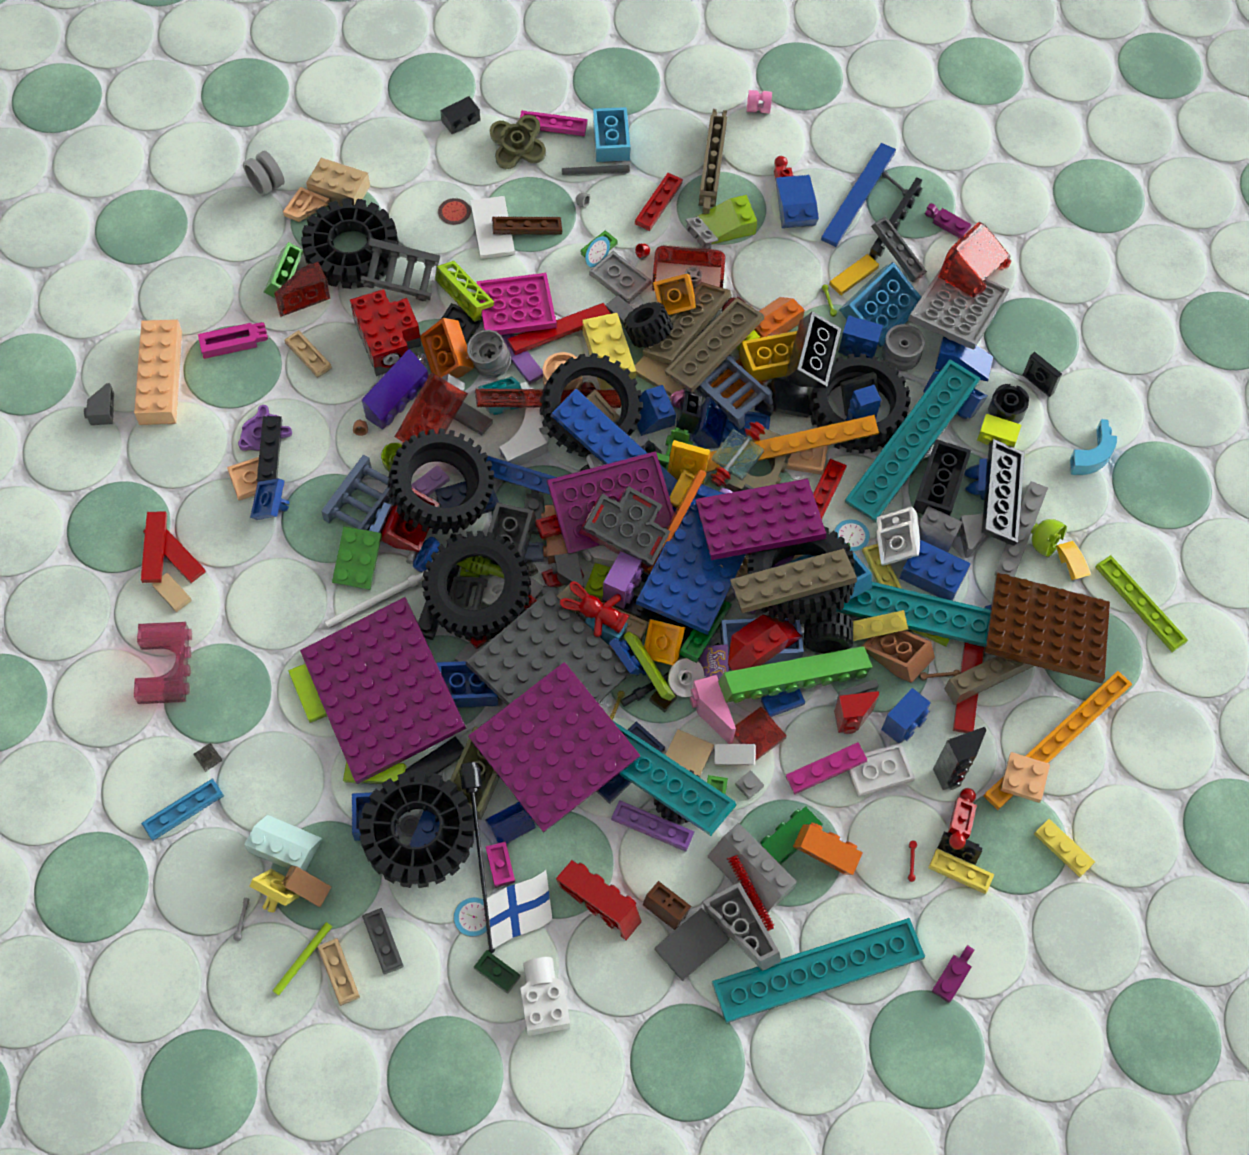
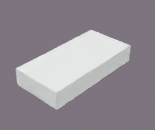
(735, 754)

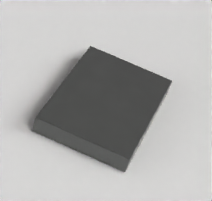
(691, 944)

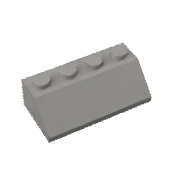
(766, 874)

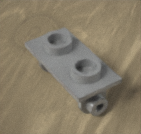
(698, 228)

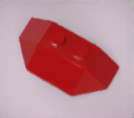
(760, 642)

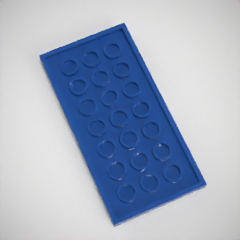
(685, 579)

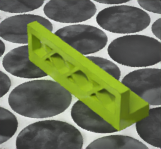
(458, 289)

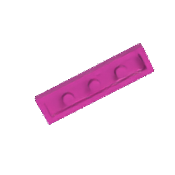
(559, 123)
(826, 768)

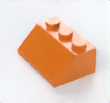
(780, 317)
(446, 349)

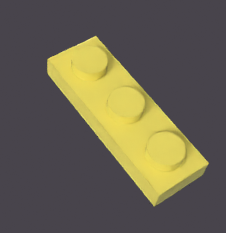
(879, 625)
(1064, 848)

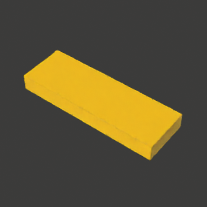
(854, 274)

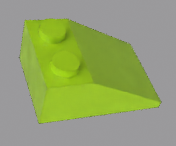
(731, 219)

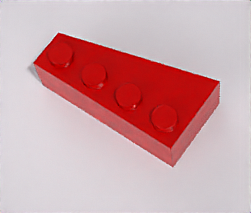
(600, 898)

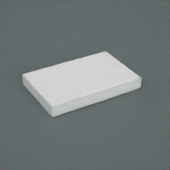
(883, 770)

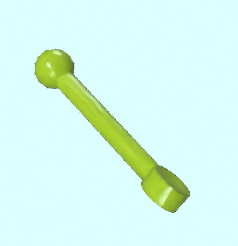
(833, 312)

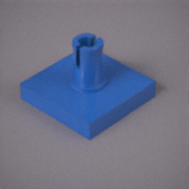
(268, 499)

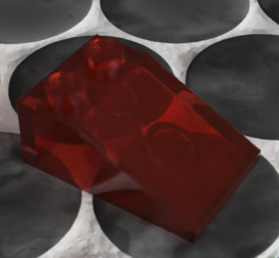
(302, 290)

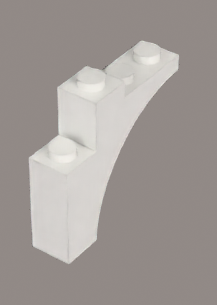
(529, 440)

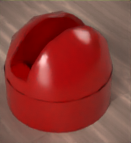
(642, 250)

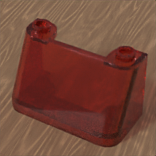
(974, 260)

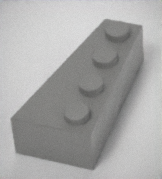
(739, 919)

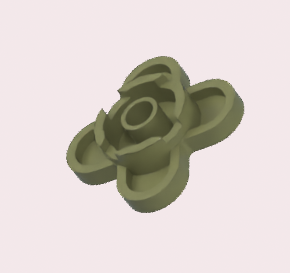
(517, 141)

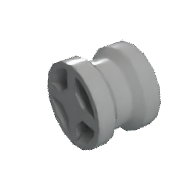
(696, 274)

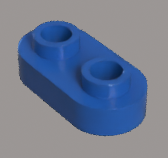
(429, 546)

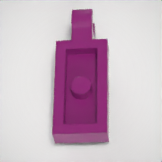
(948, 221)
(953, 975)

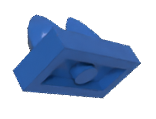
(977, 472)

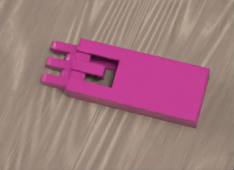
(225, 341)

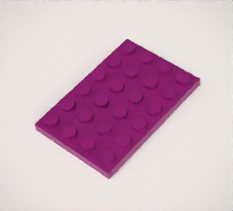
(577, 492)
(760, 519)

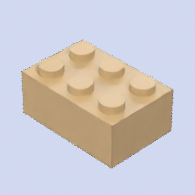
(338, 181)

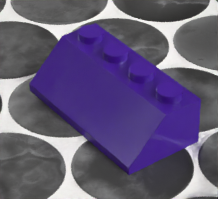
(394, 390)

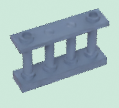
(735, 415)
(343, 496)

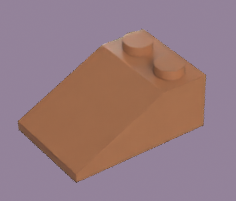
(901, 653)

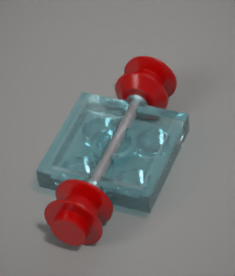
(737, 454)

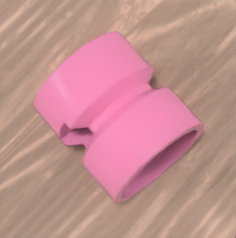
(753, 101)

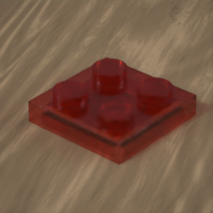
(759, 730)

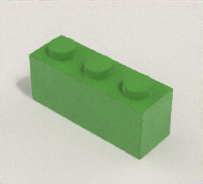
(284, 268)

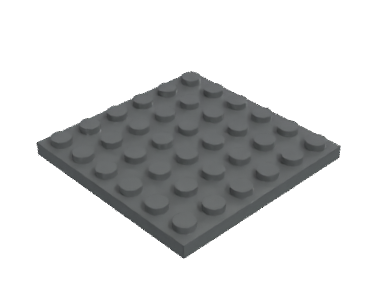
(539, 644)

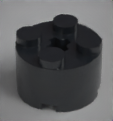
(1009, 403)

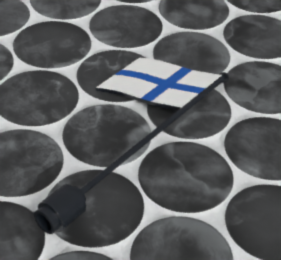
(518, 906)

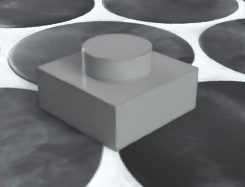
(749, 784)

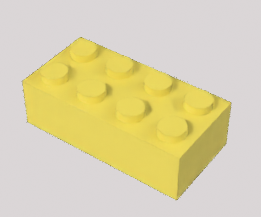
(606, 337)

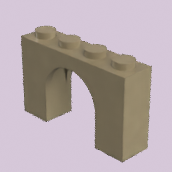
(777, 465)

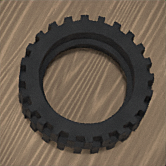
(598, 368)
(888, 384)

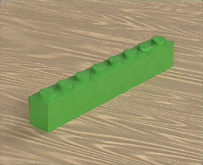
(794, 674)

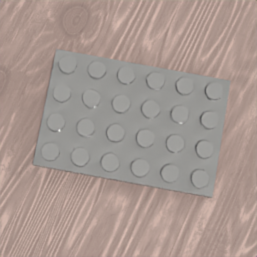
(957, 314)

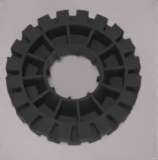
(347, 266)
(424, 863)

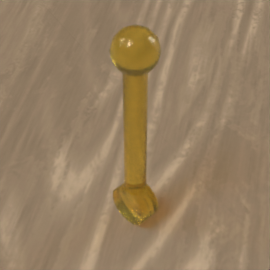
(621, 694)

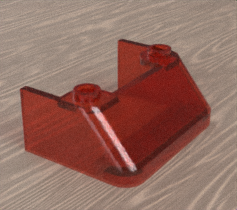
(689, 256)

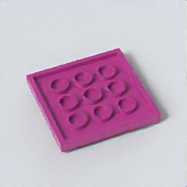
(519, 304)

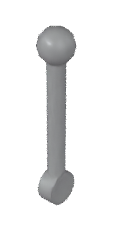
(237, 936)

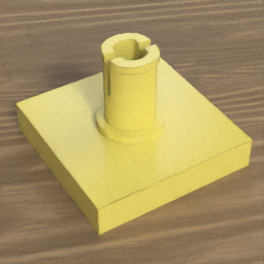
(271, 885)

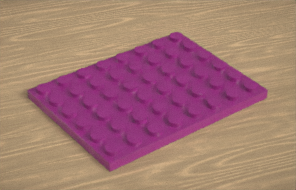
(382, 690)

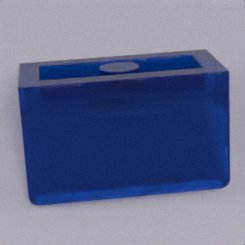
(510, 823)

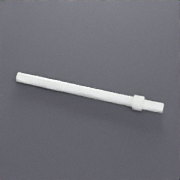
(411, 581)

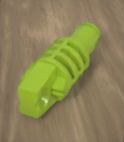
(481, 566)

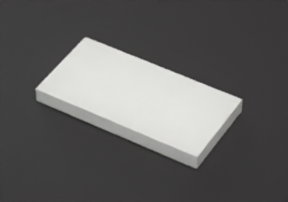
(491, 244)

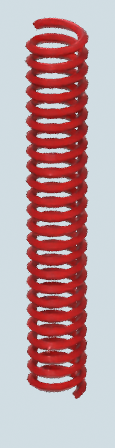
(749, 888)

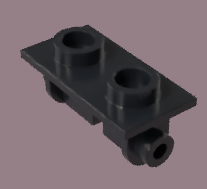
(970, 852)

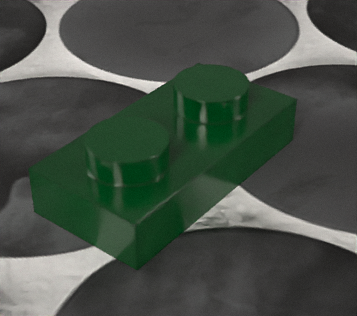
(497, 971)

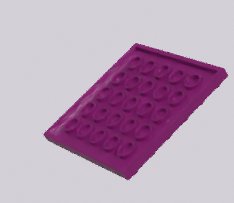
(554, 746)

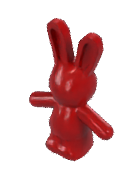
(594, 608)

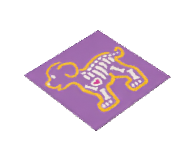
(715, 660)

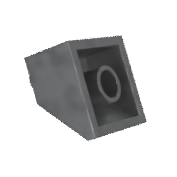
(939, 529)

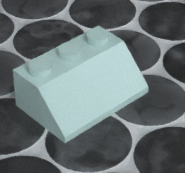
(282, 843)

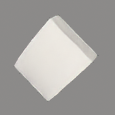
(898, 536)

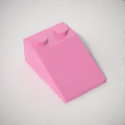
(712, 707)

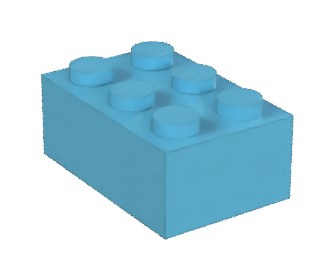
(611, 134)

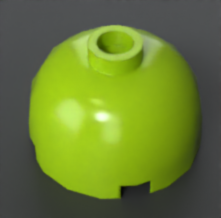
(1047, 535)

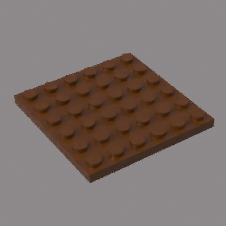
(1048, 627)

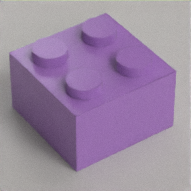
(623, 579)

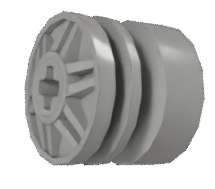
(489, 353)

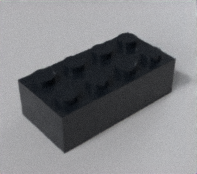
(942, 478)

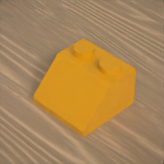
(675, 293)

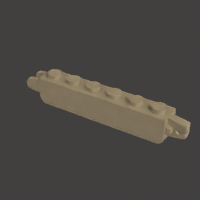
(712, 161)

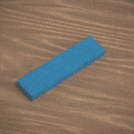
(182, 809)

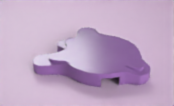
(252, 428)

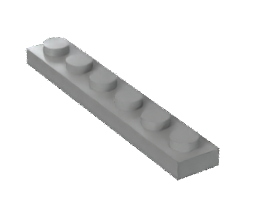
(1029, 511)

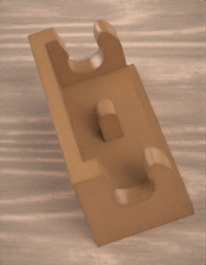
(306, 885)

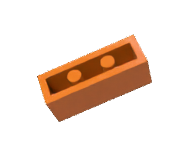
(828, 848)

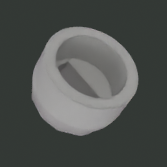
(583, 199)

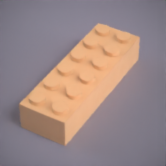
(158, 372)

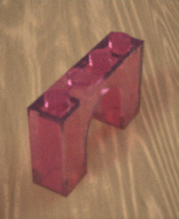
(172, 685)

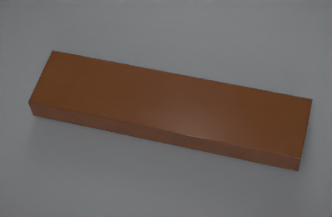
(527, 225)

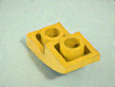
(1075, 562)

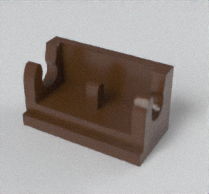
(666, 905)

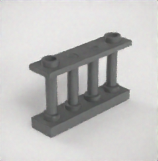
(395, 252)

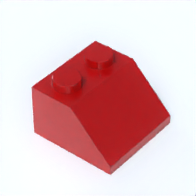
(853, 710)

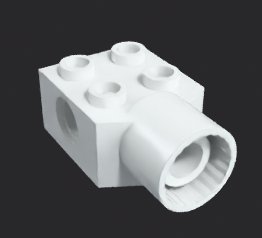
(543, 998)

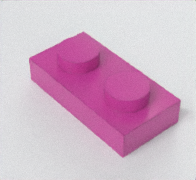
(500, 864)

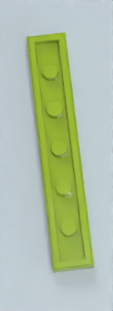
(1141, 603)

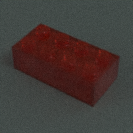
(432, 409)

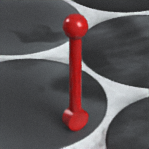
(912, 845)

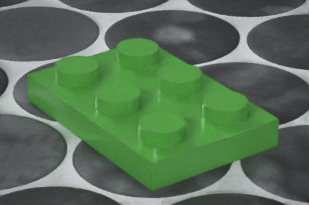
(357, 558)

